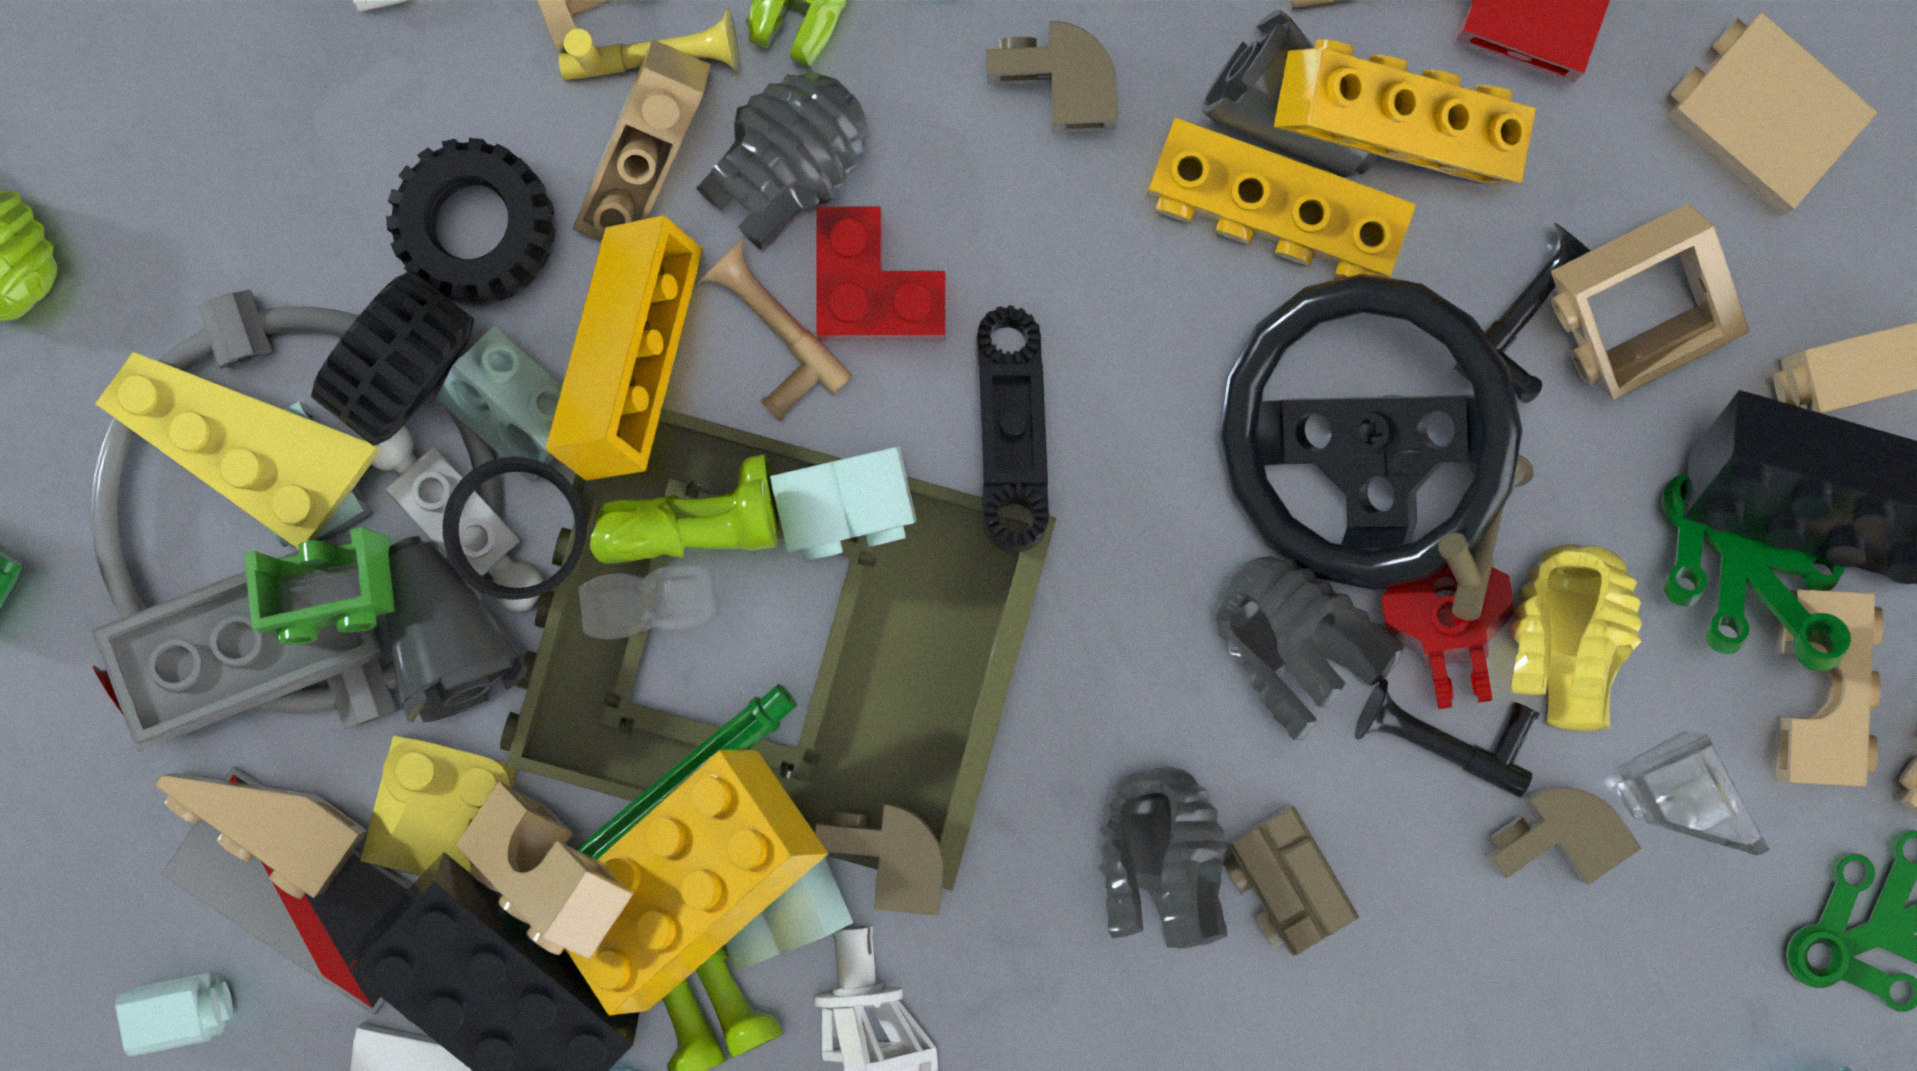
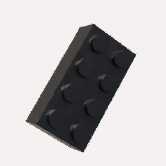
(1808, 485)
(483, 984)

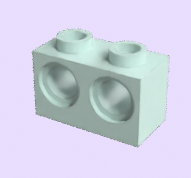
(503, 397)

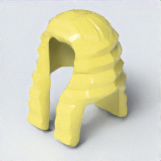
(1575, 633)

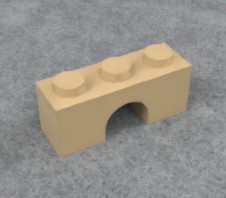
(1836, 741)
(542, 881)

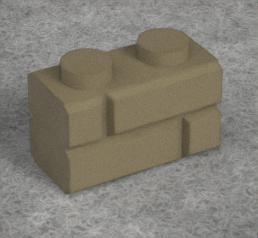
(1290, 881)

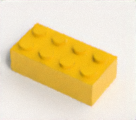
(697, 877)

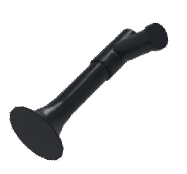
(1504, 331)
(1496, 768)

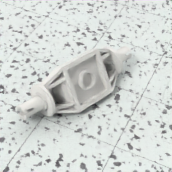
(845, 1026)

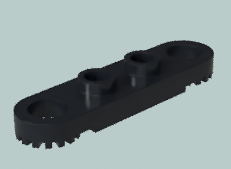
(1012, 429)

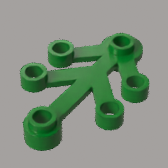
(1753, 564)
(1888, 927)

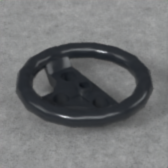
(1272, 432)

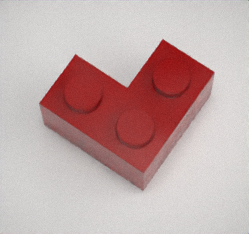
(859, 298)

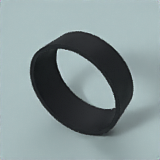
(457, 501)

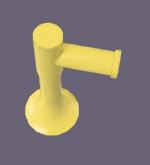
(587, 60)

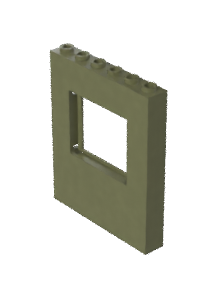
(903, 682)

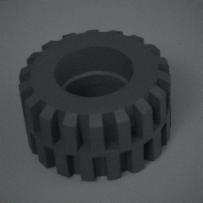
(441, 175)
(392, 358)

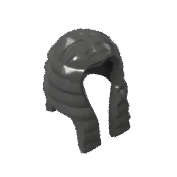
(788, 152)
(1291, 623)
(1168, 843)

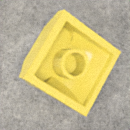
(428, 804)

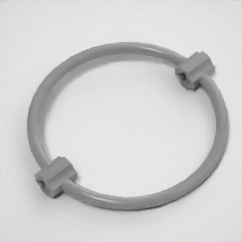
(236, 336)

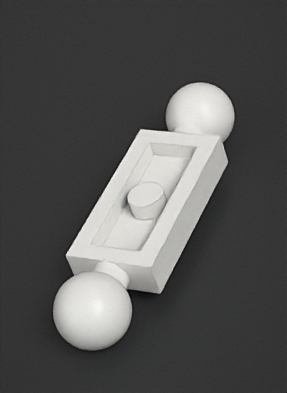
(484, 537)

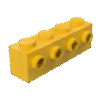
(1404, 114)
(1279, 201)
(624, 349)

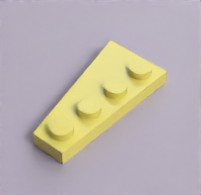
(251, 452)

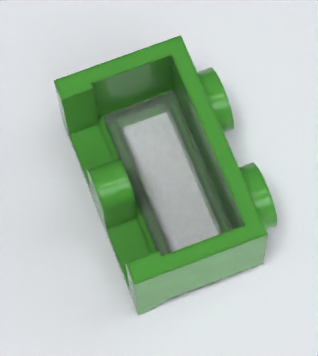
(321, 588)

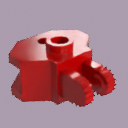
(1431, 629)

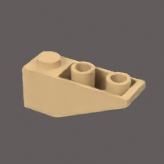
(644, 139)
(285, 829)

